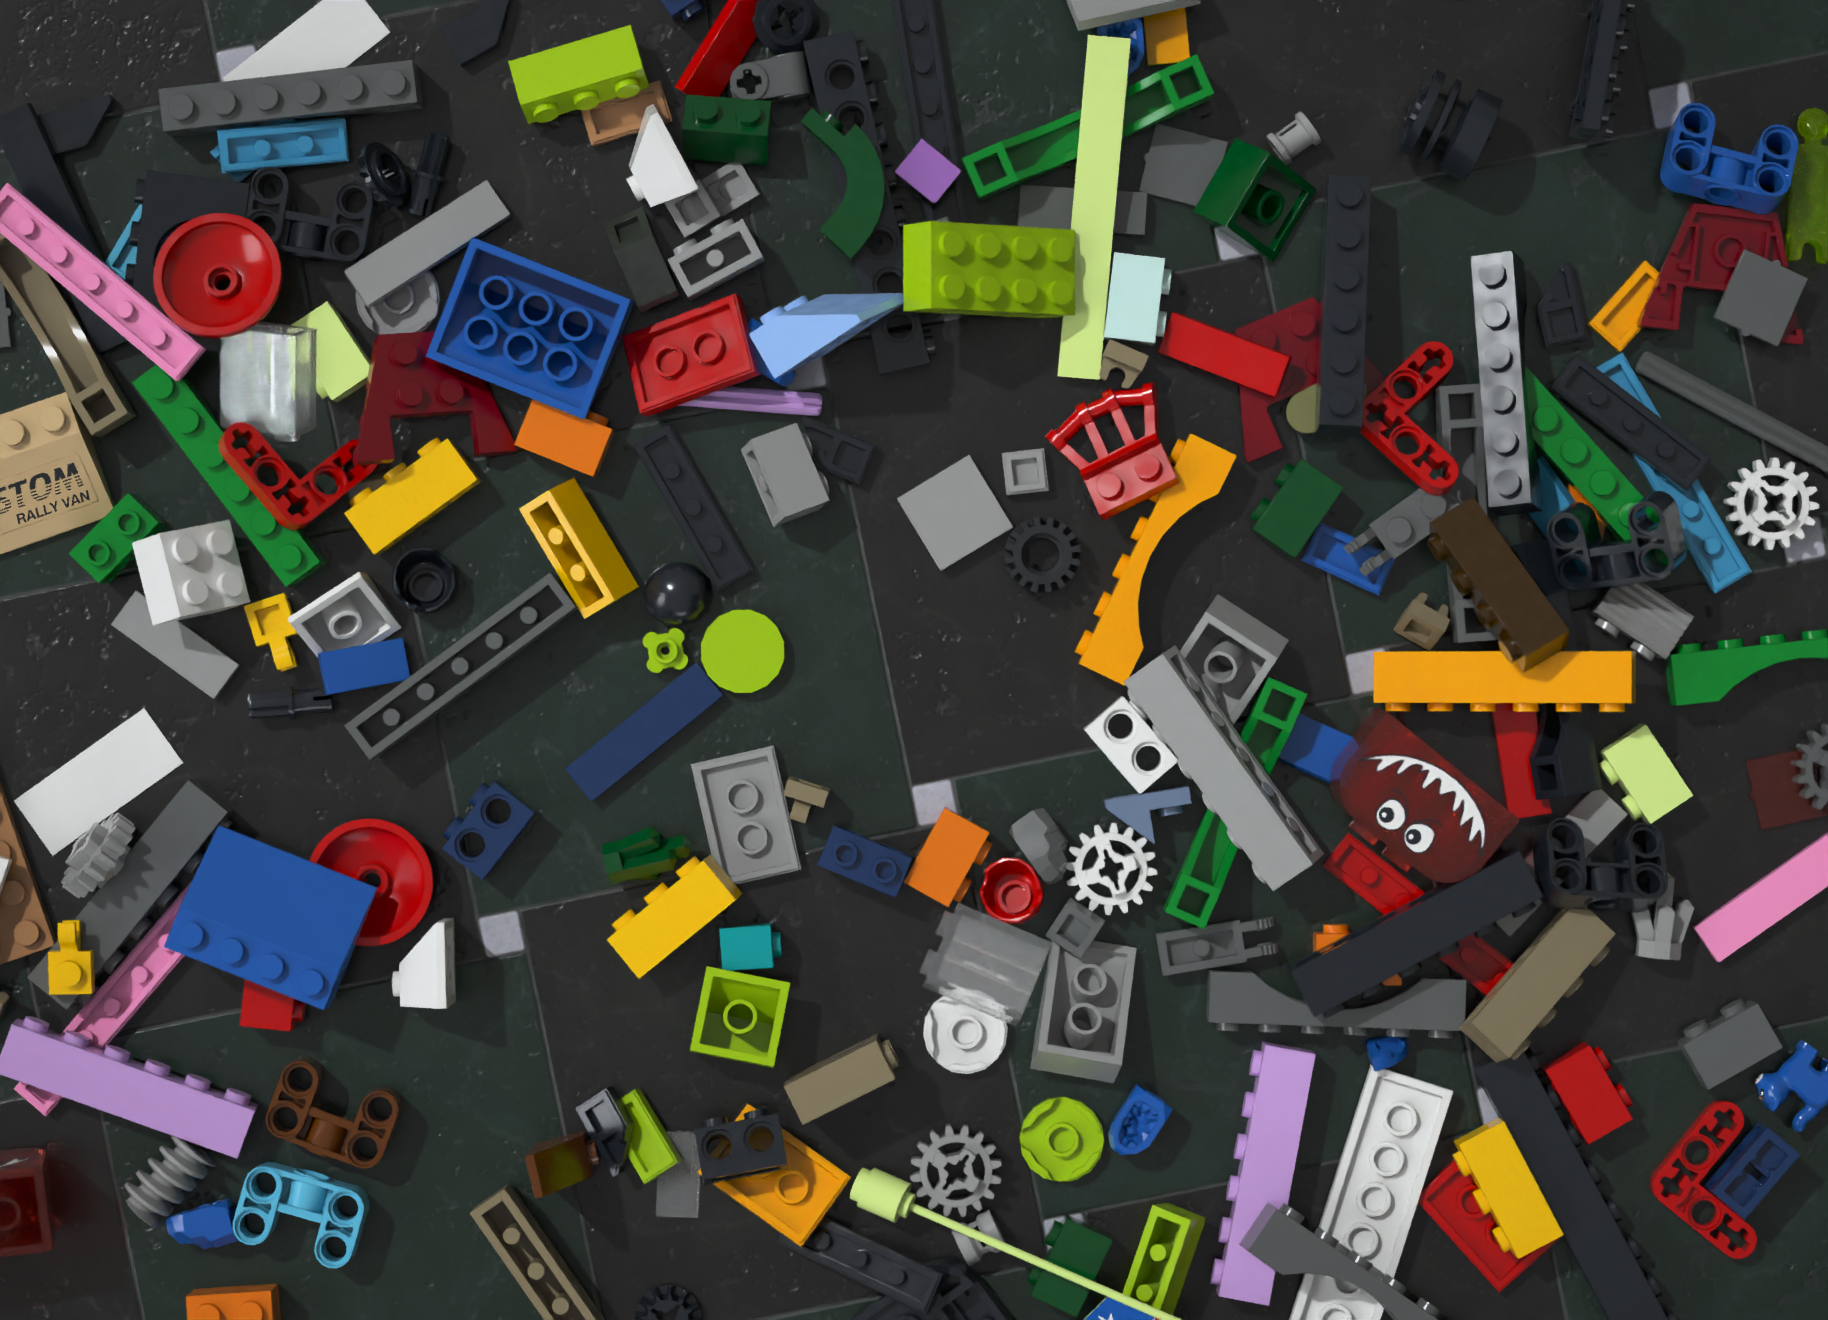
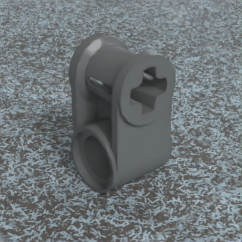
(781, 78)

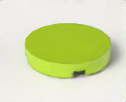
(742, 651)
(1061, 1139)

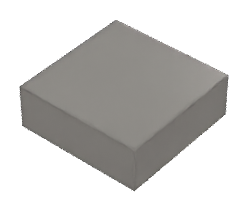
(1025, 471)

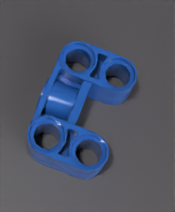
(1726, 174)

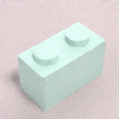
(1135, 299)

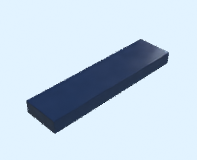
(644, 732)

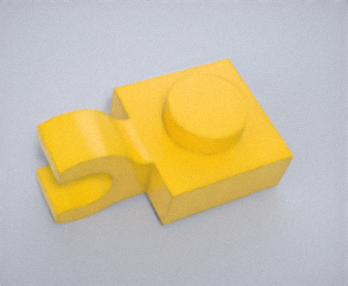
(271, 627)
(70, 967)

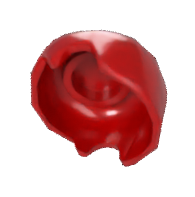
(1012, 890)

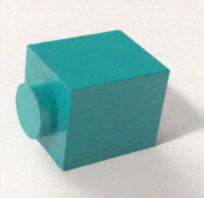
(749, 946)

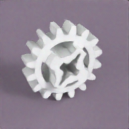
(1784, 491)
(1129, 863)

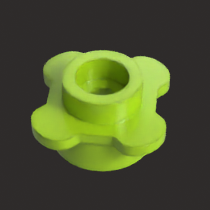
(672, 640)

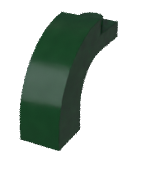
(863, 204)

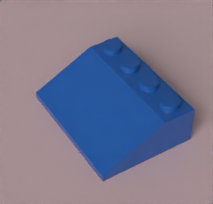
(529, 328)
(271, 918)

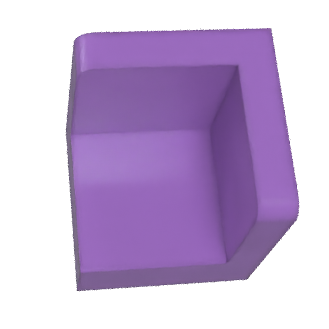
(928, 171)

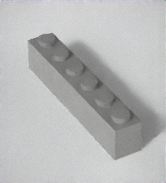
(1223, 768)

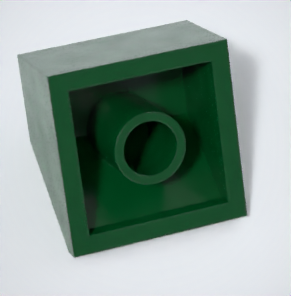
(1254, 199)

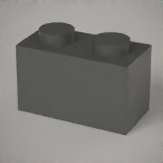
(1728, 1043)

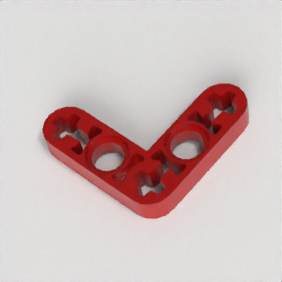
(1397, 411)
(300, 490)
(1690, 1189)

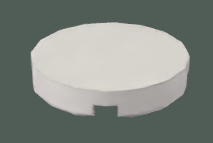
(962, 1036)

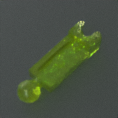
(1809, 190)

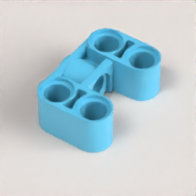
(304, 1196)

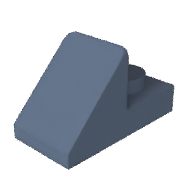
(1136, 808)

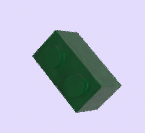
(726, 130)
(1295, 508)
(1075, 1248)

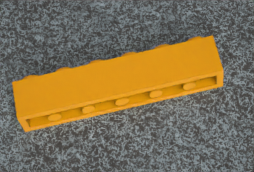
(1490, 679)

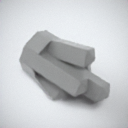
(1664, 929)

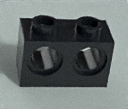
(742, 1160)

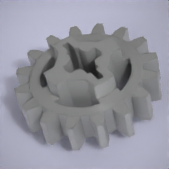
(98, 855)
(939, 1159)

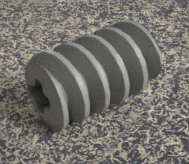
(167, 1180)

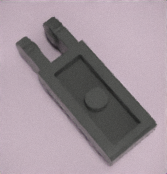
(1402, 526)
(1211, 947)

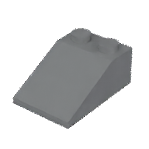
(1231, 654)
(1084, 1011)

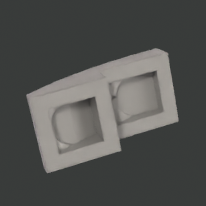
(714, 199)

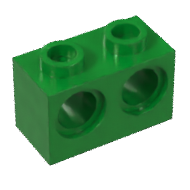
(109, 544)

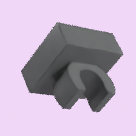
(1075, 928)

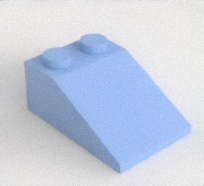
(816, 327)

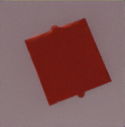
(1776, 794)

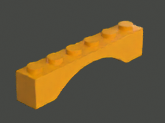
(1117, 637)

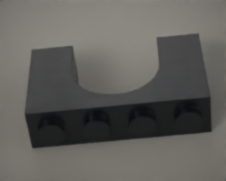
(170, 202)

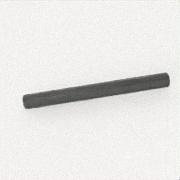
(1733, 410)

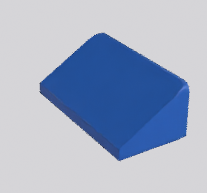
(1313, 747)

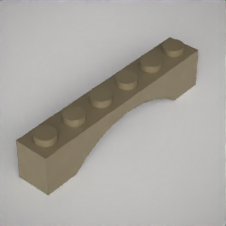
(65, 341)

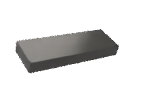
(1053, 209)

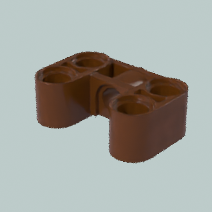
(327, 1132)

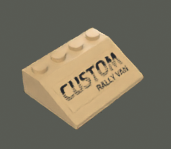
(48, 474)

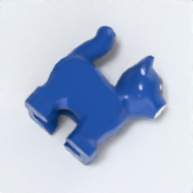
(1800, 1077)

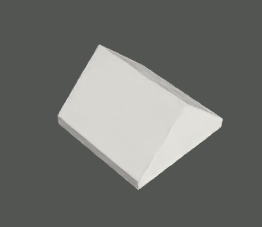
(345, 617)

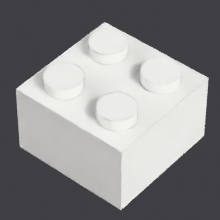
(190, 572)

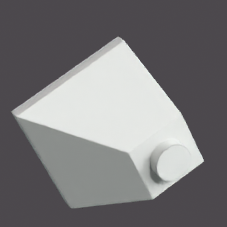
(657, 164)
(428, 970)

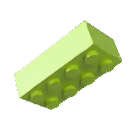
(988, 270)

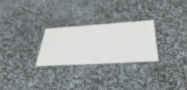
(321, 39)
(98, 781)

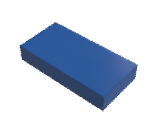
(1327, 554)
(363, 666)

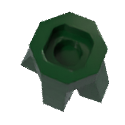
(643, 855)

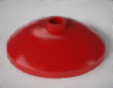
(212, 251)
(398, 859)

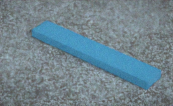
(1702, 527)

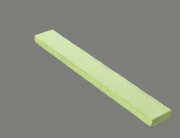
(1095, 203)

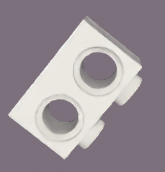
(1123, 750)

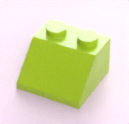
(740, 1017)

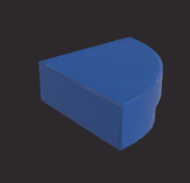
(1386, 1051)

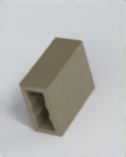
(842, 1078)

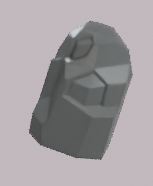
(1042, 844)

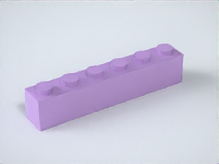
(127, 1087)
(1265, 1166)

